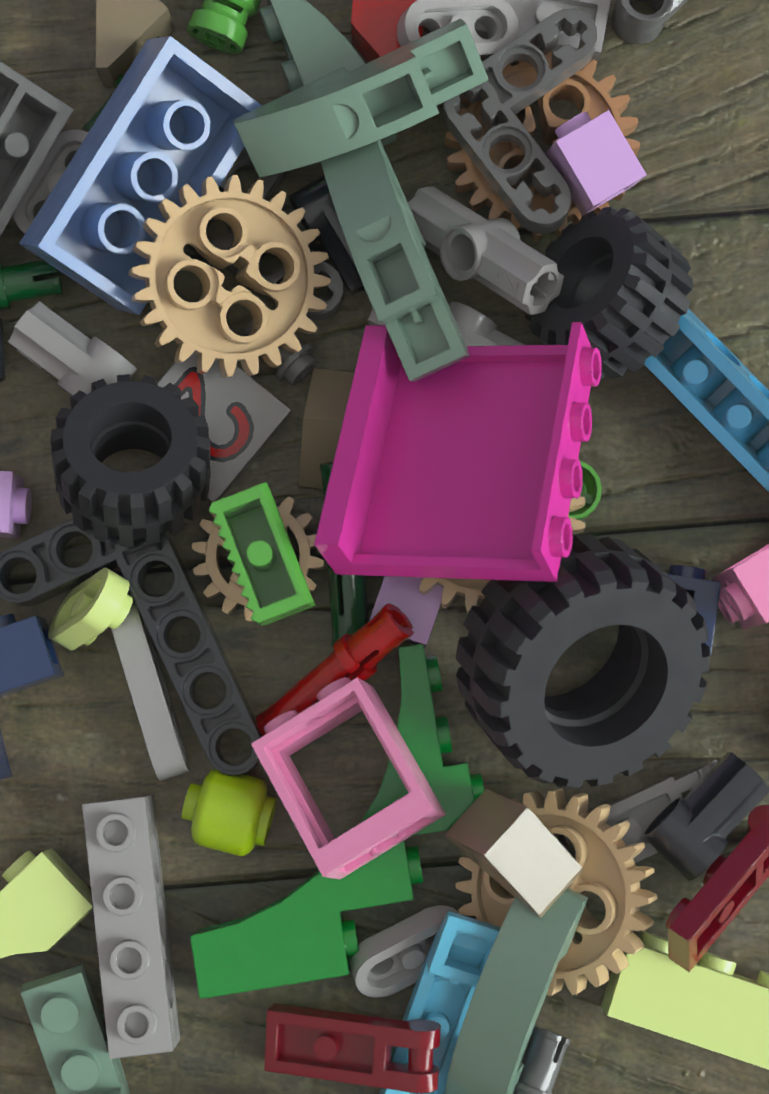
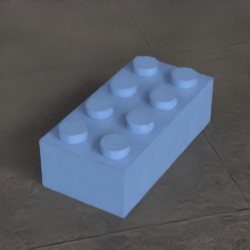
(154, 136)

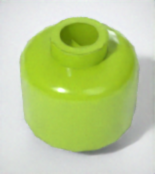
(229, 812)

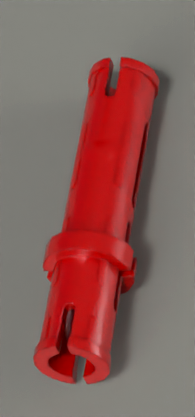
(352, 658)

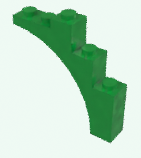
(304, 932)

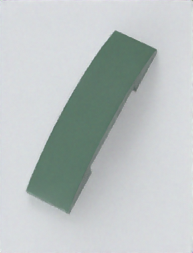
(511, 996)

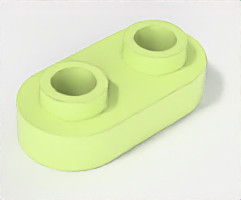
(90, 609)

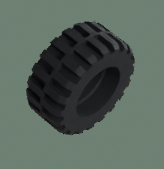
(626, 706)

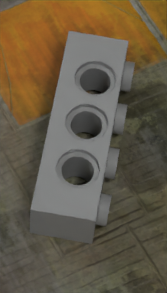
(131, 926)

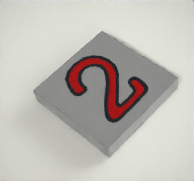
(238, 415)

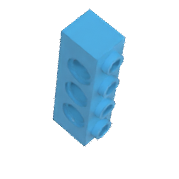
(717, 392)

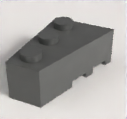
(28, 130)

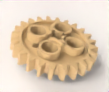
(257, 229)
(606, 872)

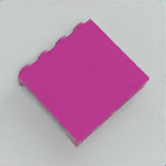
(461, 466)

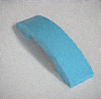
(448, 986)

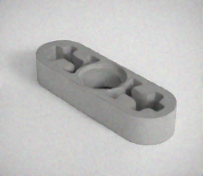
(150, 696)

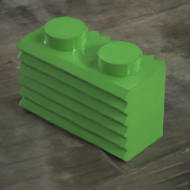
(261, 555)

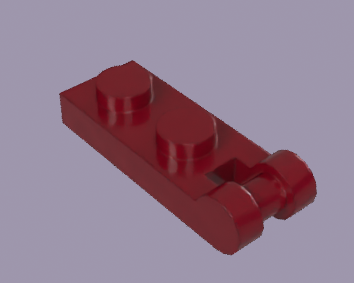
(726, 890)
(351, 1048)

